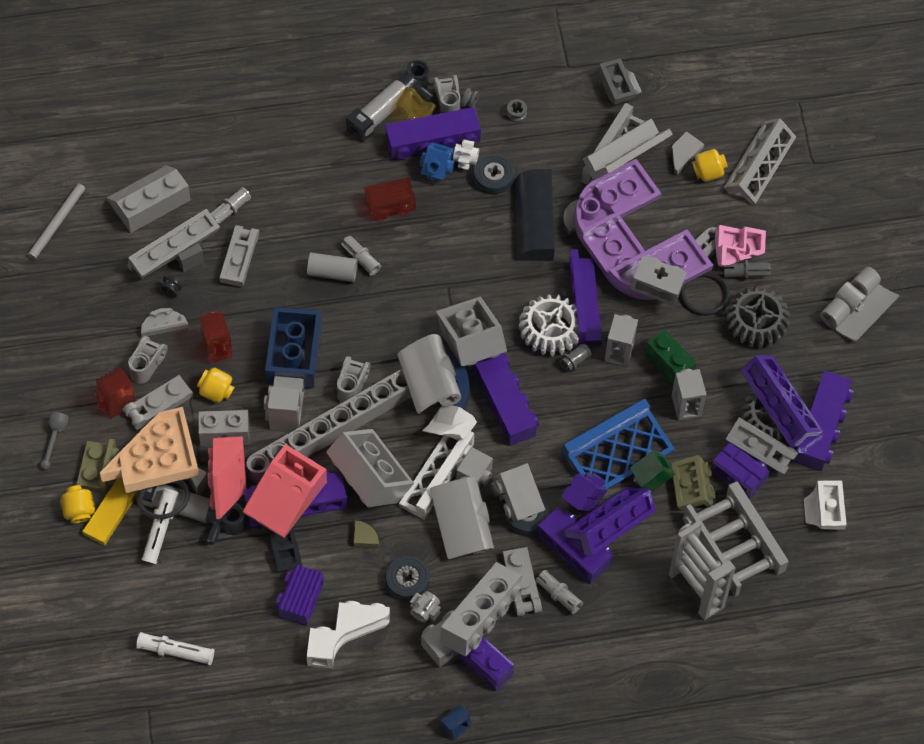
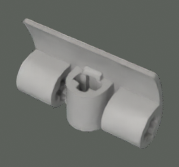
(858, 305)
(429, 373)
(462, 517)

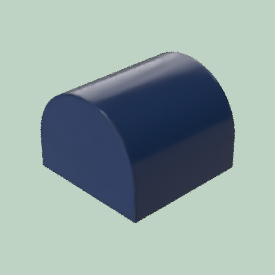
(455, 722)

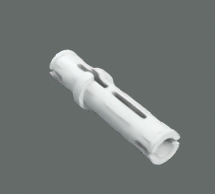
(151, 555)
(164, 645)

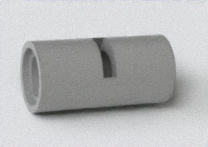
(332, 267)

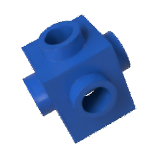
(437, 162)

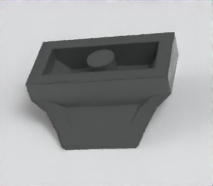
(618, 81)

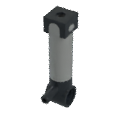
(363, 121)
(200, 510)

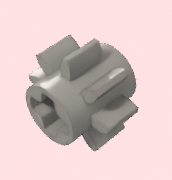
(425, 607)

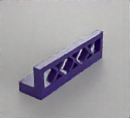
(585, 299)
(780, 402)
(612, 519)

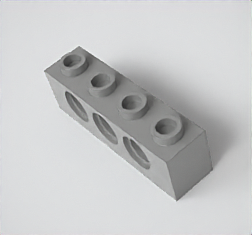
(481, 609)

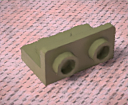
(94, 461)
(692, 482)

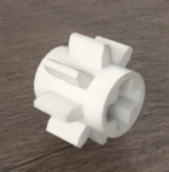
(466, 154)

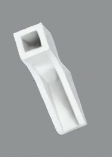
(352, 622)

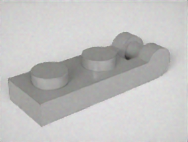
(239, 256)
(161, 399)
(761, 445)
(519, 561)

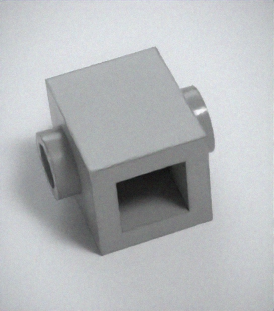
(476, 465)

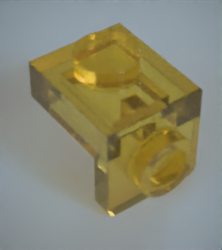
(413, 105)

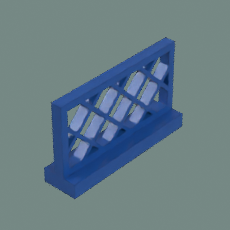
(608, 429)

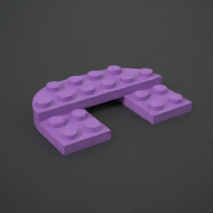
(610, 240)

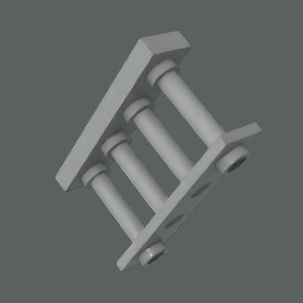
(748, 519)
(700, 569)

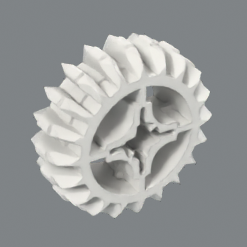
(552, 336)

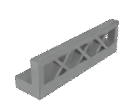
(616, 130)
(624, 148)
(758, 154)
(173, 243)

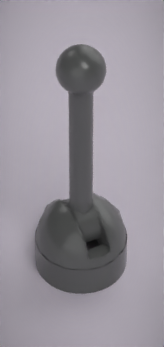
(57, 423)

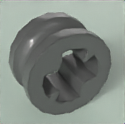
(470, 98)
(516, 117)

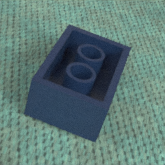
(294, 345)

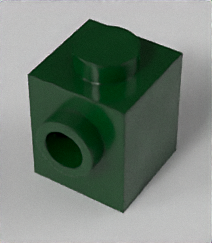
(652, 471)

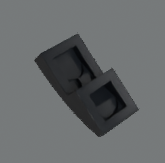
(285, 550)

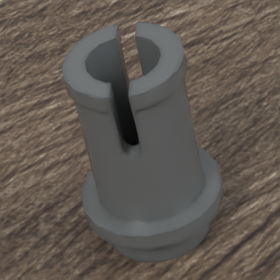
(571, 360)

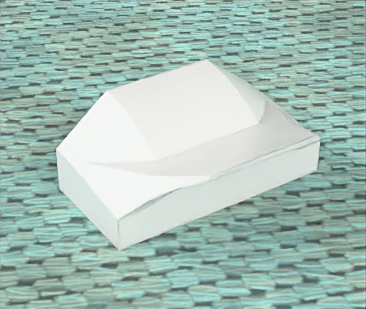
(451, 422)
(826, 506)

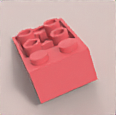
(226, 473)
(285, 491)

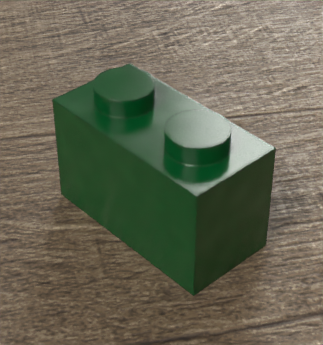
(668, 355)

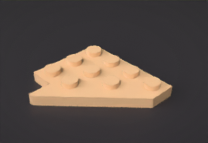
(156, 454)

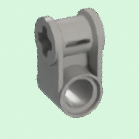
(447, 94)
(147, 355)
(352, 376)

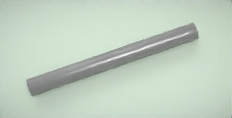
(56, 221)

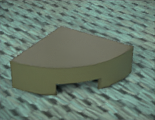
(365, 535)

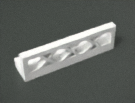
(441, 475)

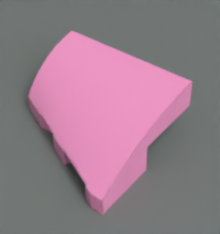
(738, 244)

